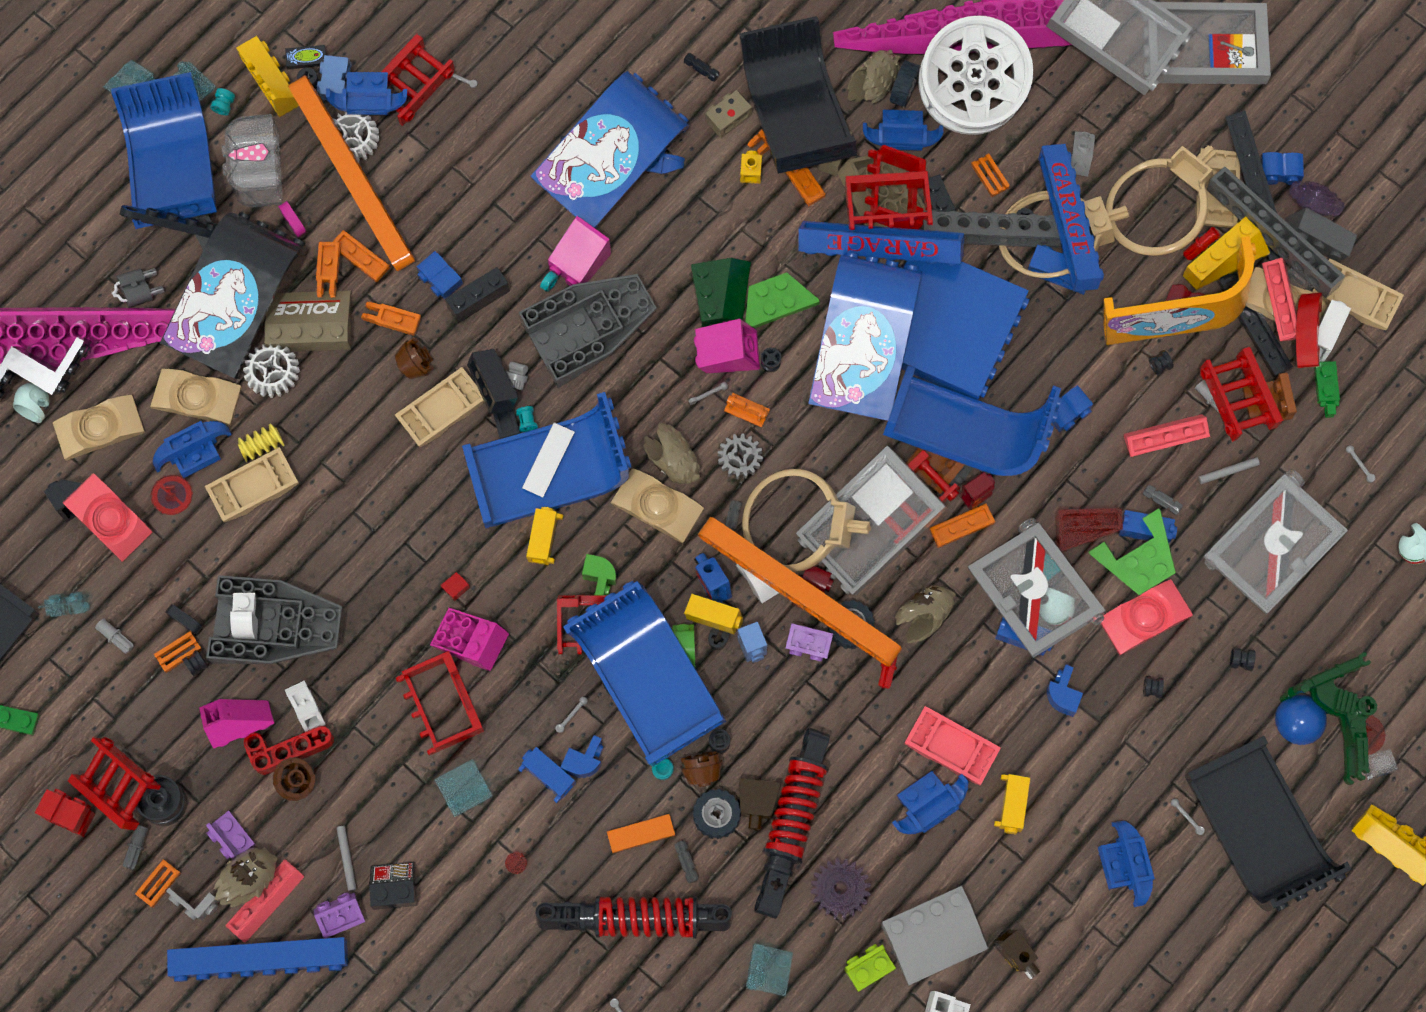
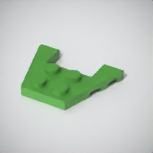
(1144, 565)

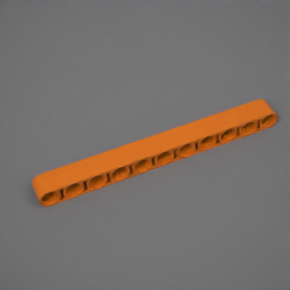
(351, 173)
(799, 591)

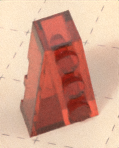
(1085, 526)

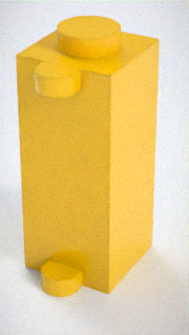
(542, 536)
(713, 614)
(1014, 803)

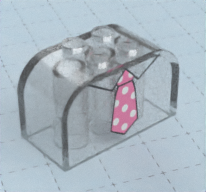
(253, 160)

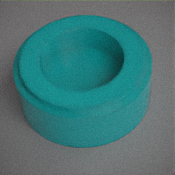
(549, 281)
(663, 770)

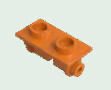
(746, 410)

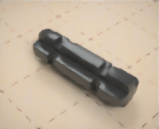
(1162, 499)
(733, 515)
(686, 861)

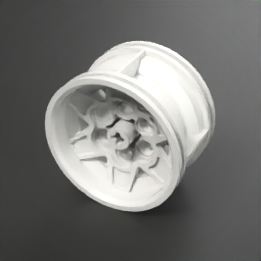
(1009, 51)

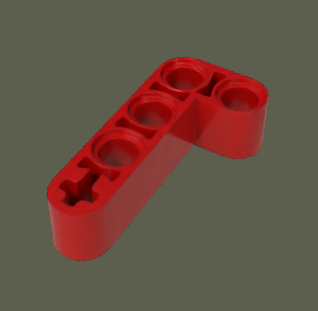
(290, 745)

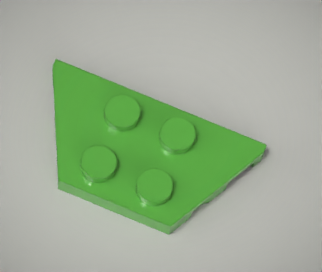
(777, 299)

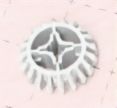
(360, 124)
(257, 363)

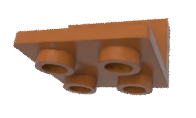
(1281, 394)
(943, 466)

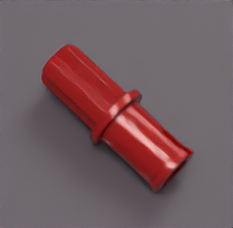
(1201, 243)
(887, 674)

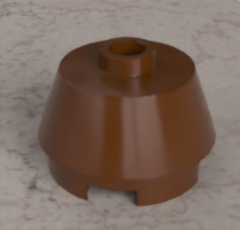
(413, 360)
(701, 768)
(293, 779)

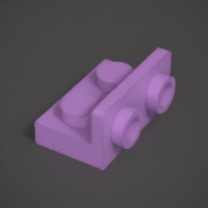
(809, 641)
(230, 836)
(338, 914)

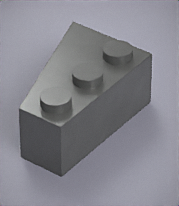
(1323, 234)

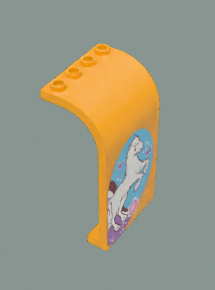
(1184, 314)

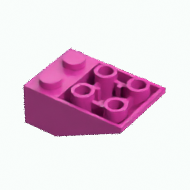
(470, 638)
(234, 719)

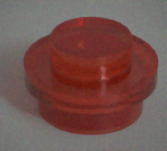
(516, 863)

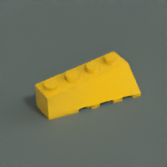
(267, 75)
(1223, 255)
(1394, 842)

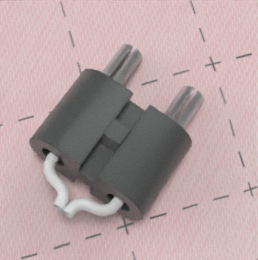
(135, 287)

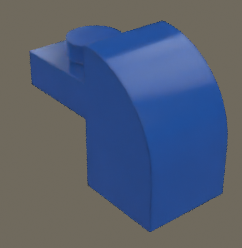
(1060, 696)
(585, 764)

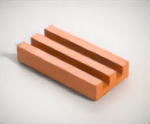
(982, 161)
(172, 646)
(151, 878)

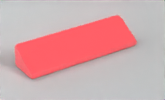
(1281, 298)
(1167, 435)
(257, 910)

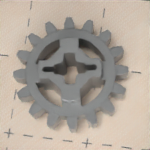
(747, 453)

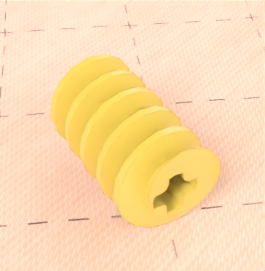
(260, 442)

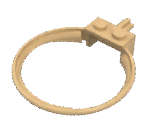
(1189, 169)
(1099, 220)
(842, 523)

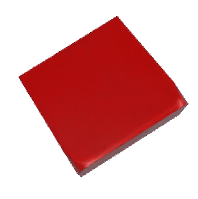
(455, 586)

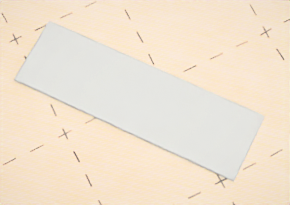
(548, 460)

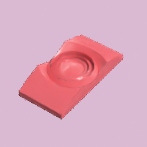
(107, 517)
(1145, 616)
(952, 746)

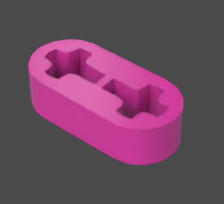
(292, 219)

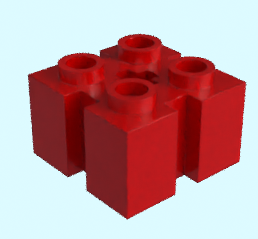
(63, 812)

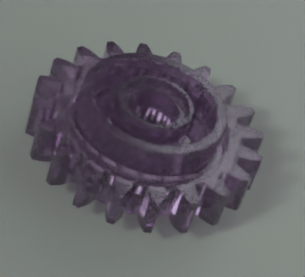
(1317, 198)
(843, 875)

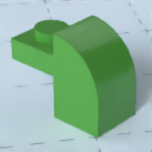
(600, 571)
(685, 635)

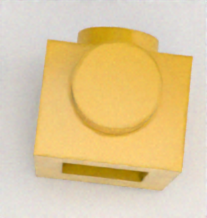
(752, 173)

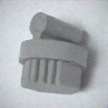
(517, 375)

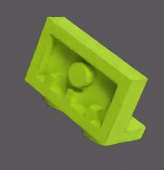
(869, 968)

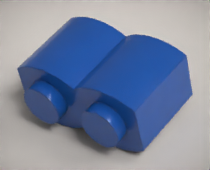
(1282, 167)
(439, 275)
(1073, 406)

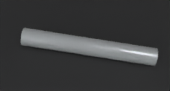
(1228, 470)
(346, 858)

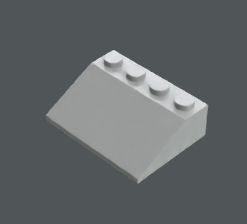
(934, 935)

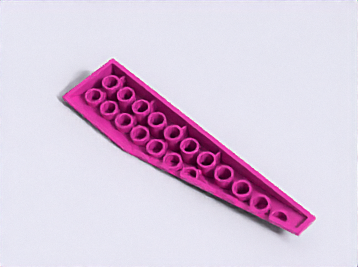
(918, 29)
(53, 330)

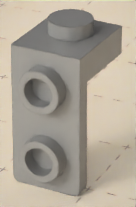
(1082, 152)
(206, 907)

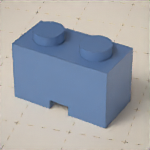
(334, 73)
(752, 642)

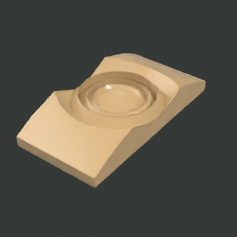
(1218, 214)
(1259, 295)
(1368, 299)
(196, 396)
(440, 407)
(98, 426)
(252, 485)
(658, 505)

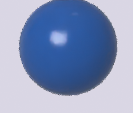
(1300, 720)

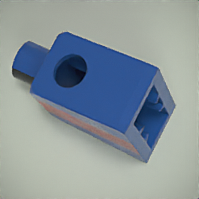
(712, 578)

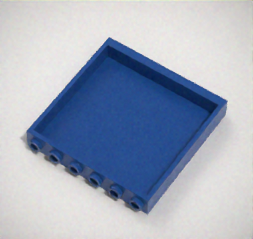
(961, 326)

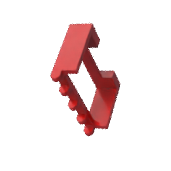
(901, 160)
(912, 180)
(572, 601)
(429, 664)

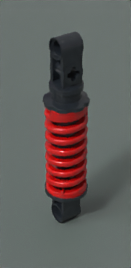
(791, 821)
(609, 917)

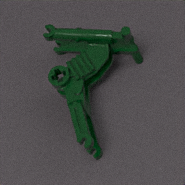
(1346, 706)

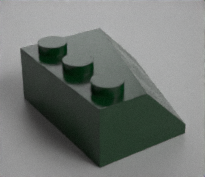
(720, 289)

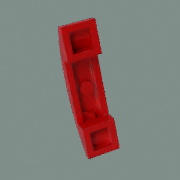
(1308, 330)

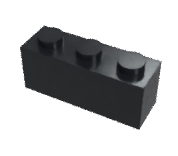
(477, 295)
(492, 381)

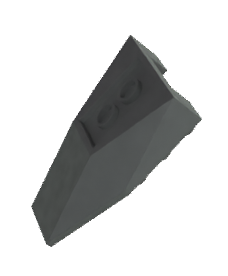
(586, 323)
(289, 623)

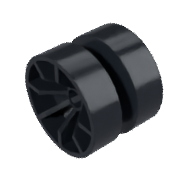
(164, 805)

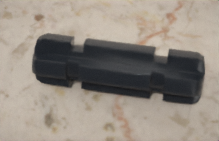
(701, 67)

